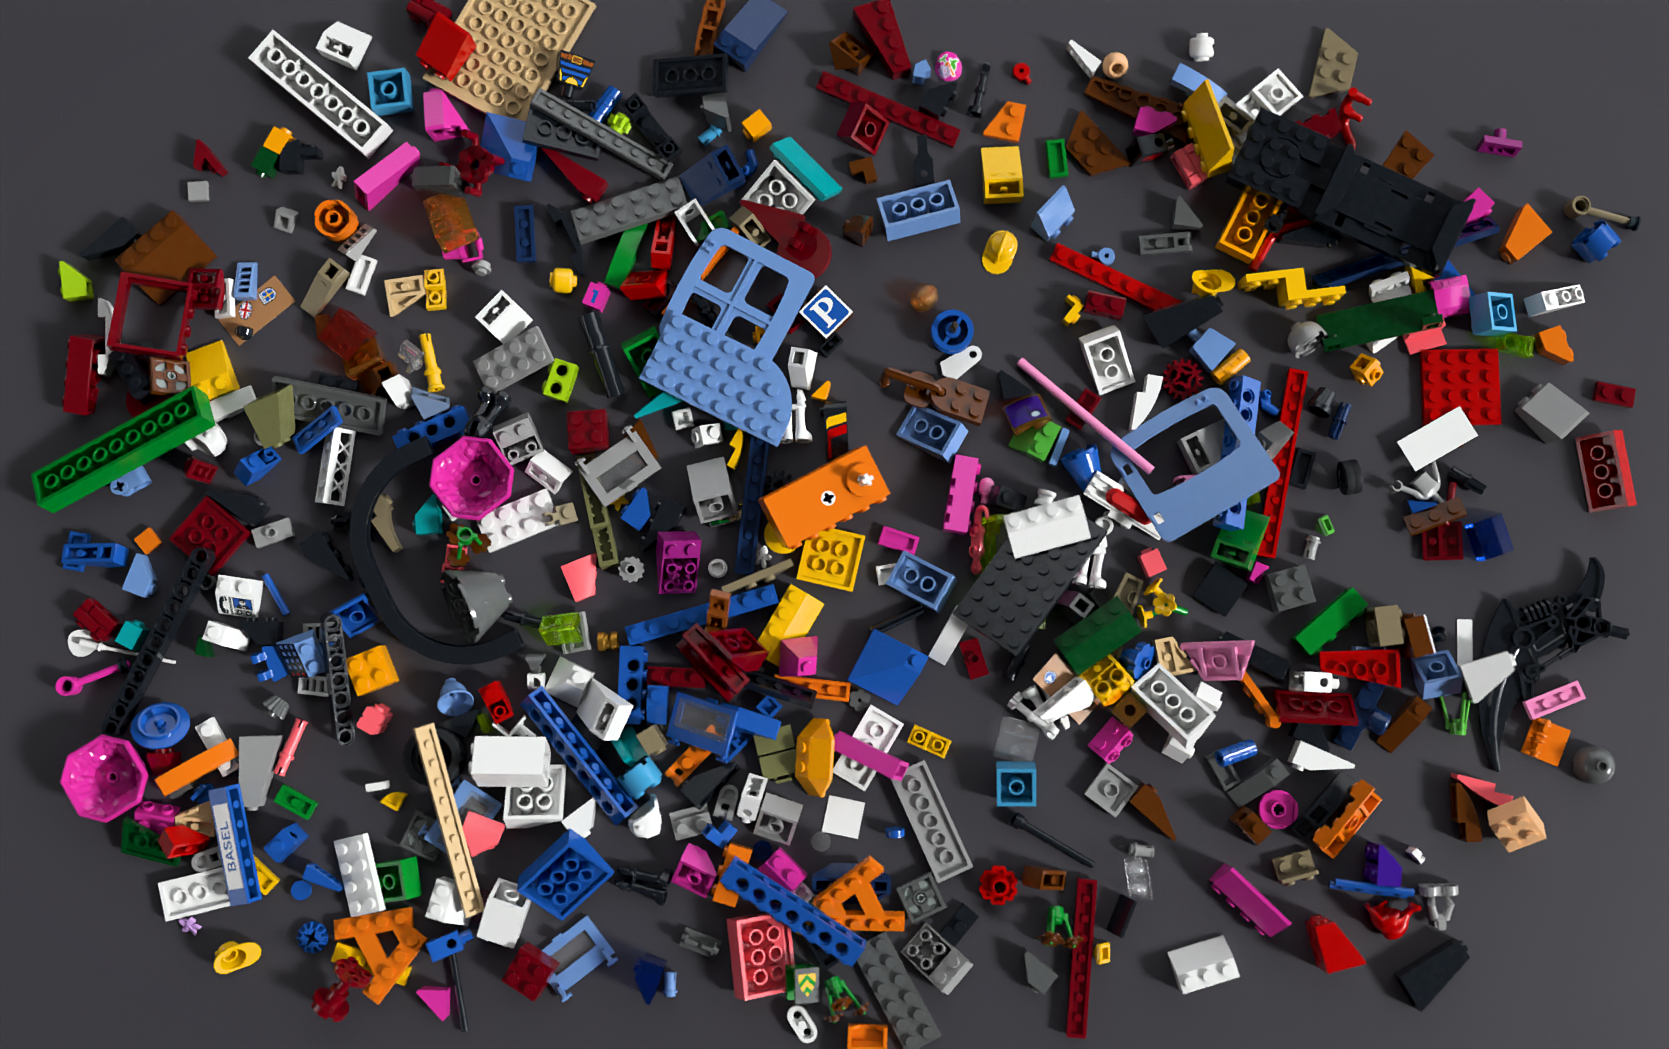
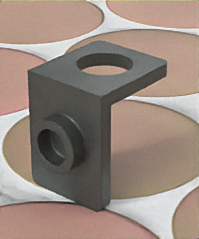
(1092, 597)

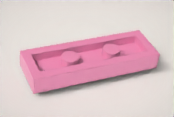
(1553, 700)

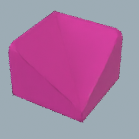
(1256, 573)

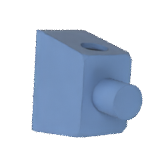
(1209, 347)

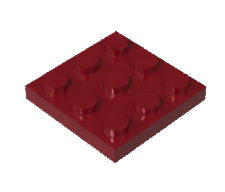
(211, 528)

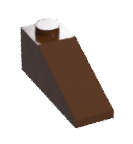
(858, 229)
(1404, 723)
(1151, 806)

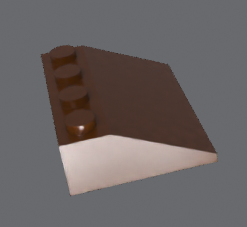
(167, 253)

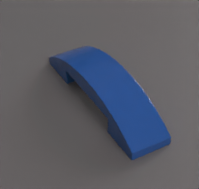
(768, 707)

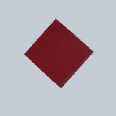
(209, 286)
(1443, 543)

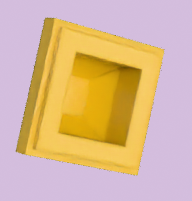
(1102, 953)

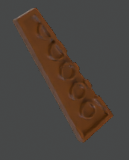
(1128, 102)

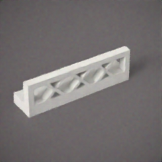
(328, 467)

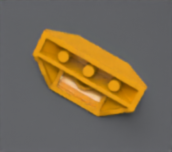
(815, 757)

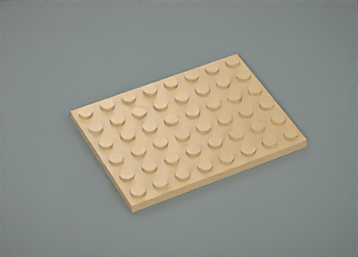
(513, 51)

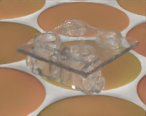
(1138, 878)

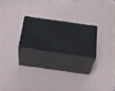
(830, 344)

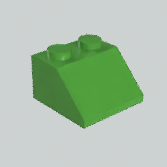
(1035, 442)

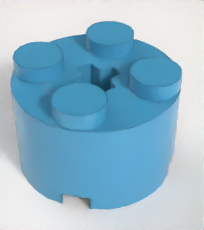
(640, 777)

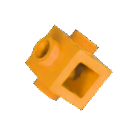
(1366, 370)

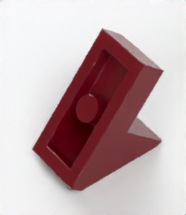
(205, 157)

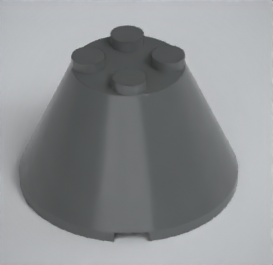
(474, 600)

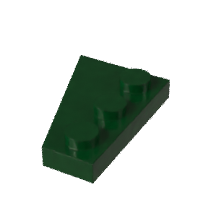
(143, 843)

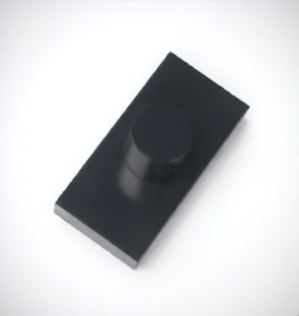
(958, 925)

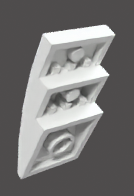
(1273, 94)

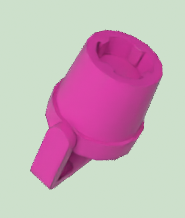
(463, 252)

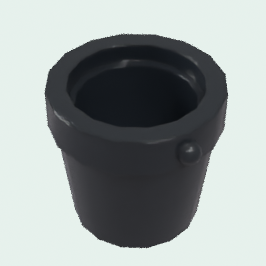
(1321, 402)

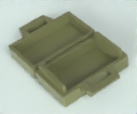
(779, 760)

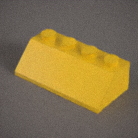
(789, 621)

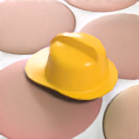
(999, 252)
(1211, 282)
(235, 956)

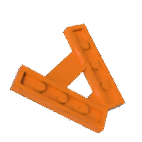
(858, 882)
(385, 969)

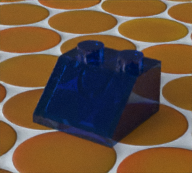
(1489, 537)
(648, 975)

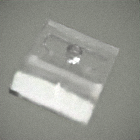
(1016, 740)

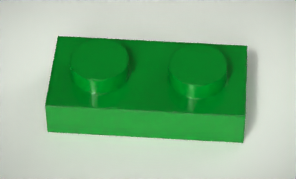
(296, 801)

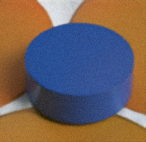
(894, 832)
(301, 890)

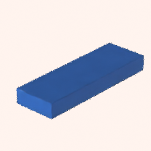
(317, 430)

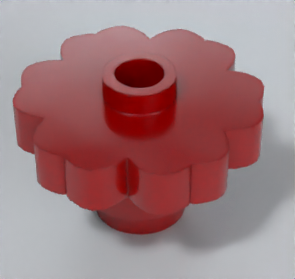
(998, 895)

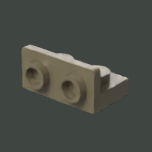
(1294, 867)

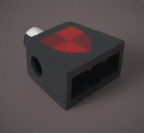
(1148, 148)

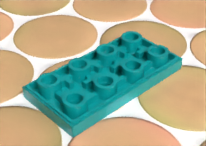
(805, 168)

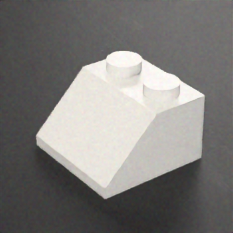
(445, 903)

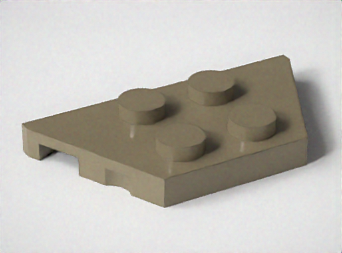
(1333, 66)
(751, 581)

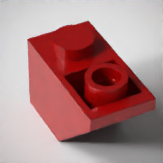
(497, 701)

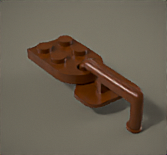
(960, 399)

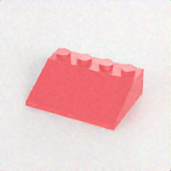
(759, 955)

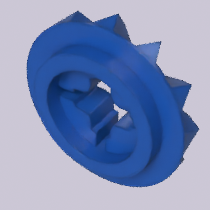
(321, 935)

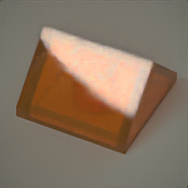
(365, 359)

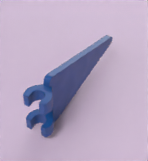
(274, 661)

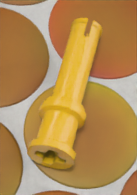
(432, 371)

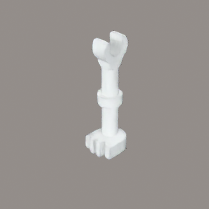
(1049, 730)

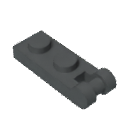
(1164, 243)

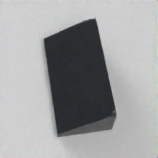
(1121, 915)

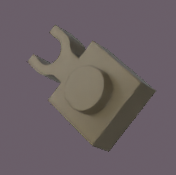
(562, 514)

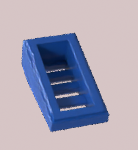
(319, 876)

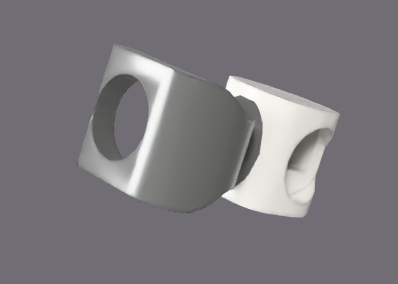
(535, 678)

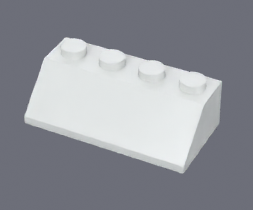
(1047, 526)
(1172, 705)

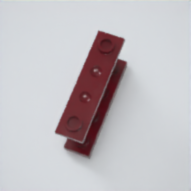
(712, 663)

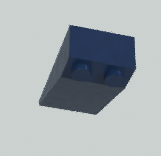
(749, 32)

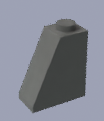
(437, 179)

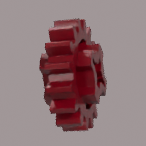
(1185, 386)

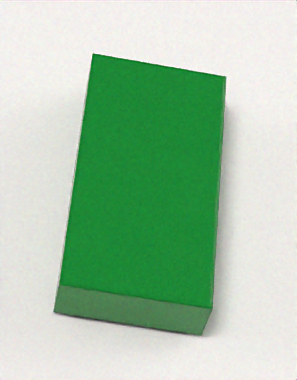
(1056, 158)

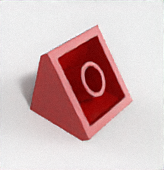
(645, 285)

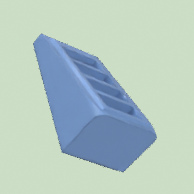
(252, 293)

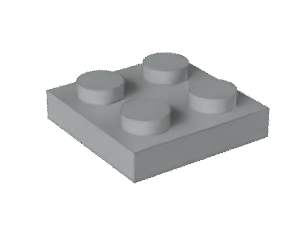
(1111, 789)

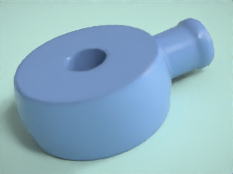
(1100, 256)

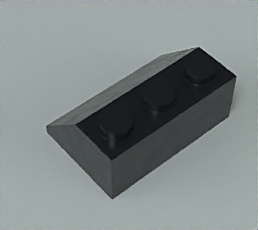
(135, 371)

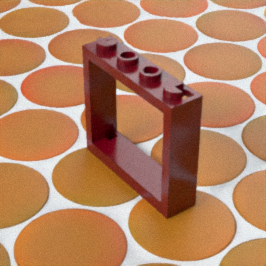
(120, 307)

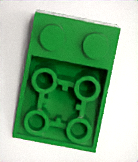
(1241, 546)

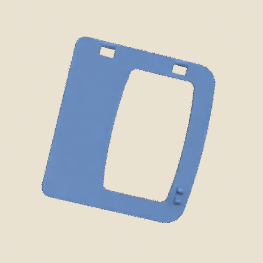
(1211, 491)

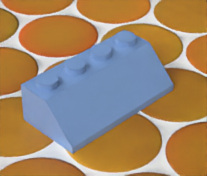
(918, 210)

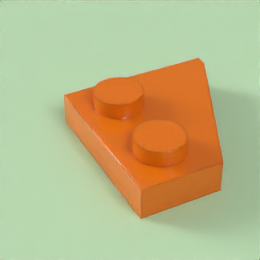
(1007, 123)

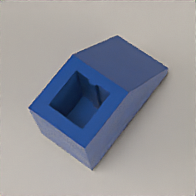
(256, 465)
(639, 511)

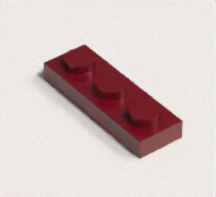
(675, 677)

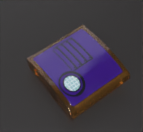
(1026, 413)

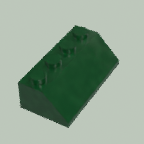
(1097, 635)

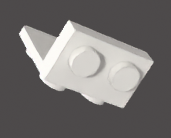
(1390, 288)

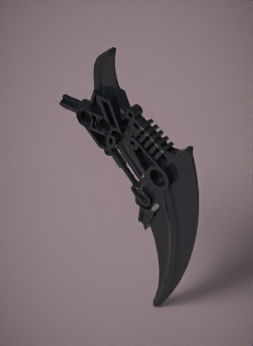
(1534, 636)

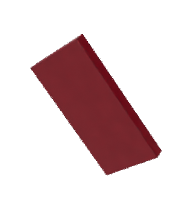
(1315, 707)

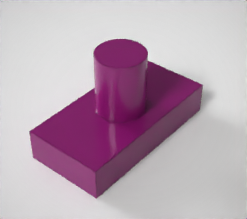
(1499, 144)

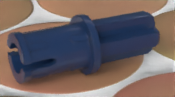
(1339, 420)

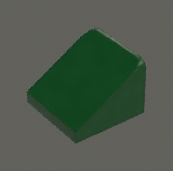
(204, 648)

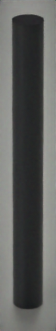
(458, 992)

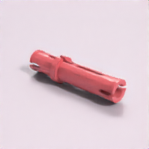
(286, 755)

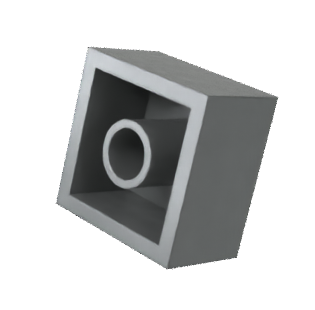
(1289, 588)

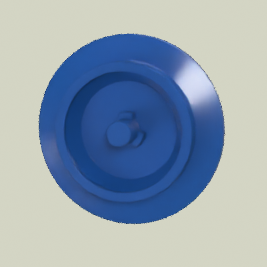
(160, 725)

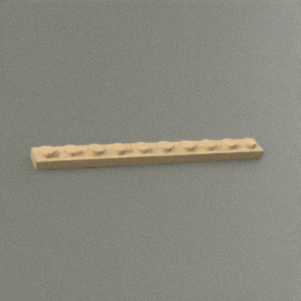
(449, 819)

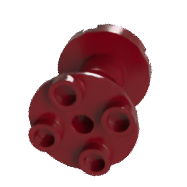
(332, 1001)

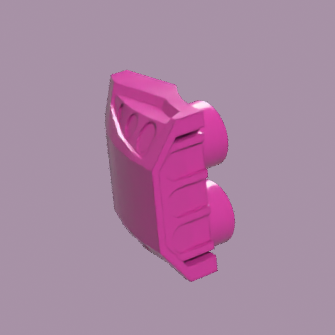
(1451, 295)

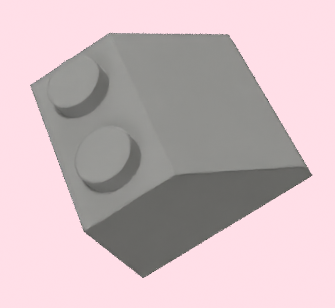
(778, 819)

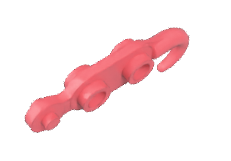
(977, 535)

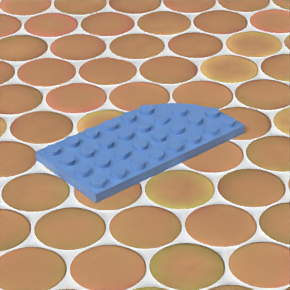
(720, 378)

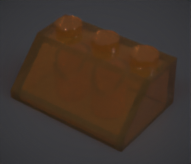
(450, 221)

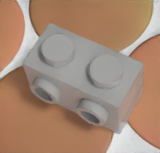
(1235, 116)

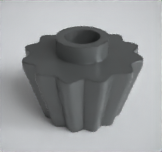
(276, 707)

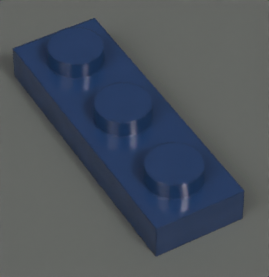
(525, 234)

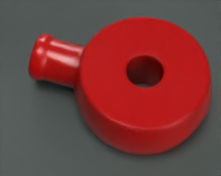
(1022, 76)

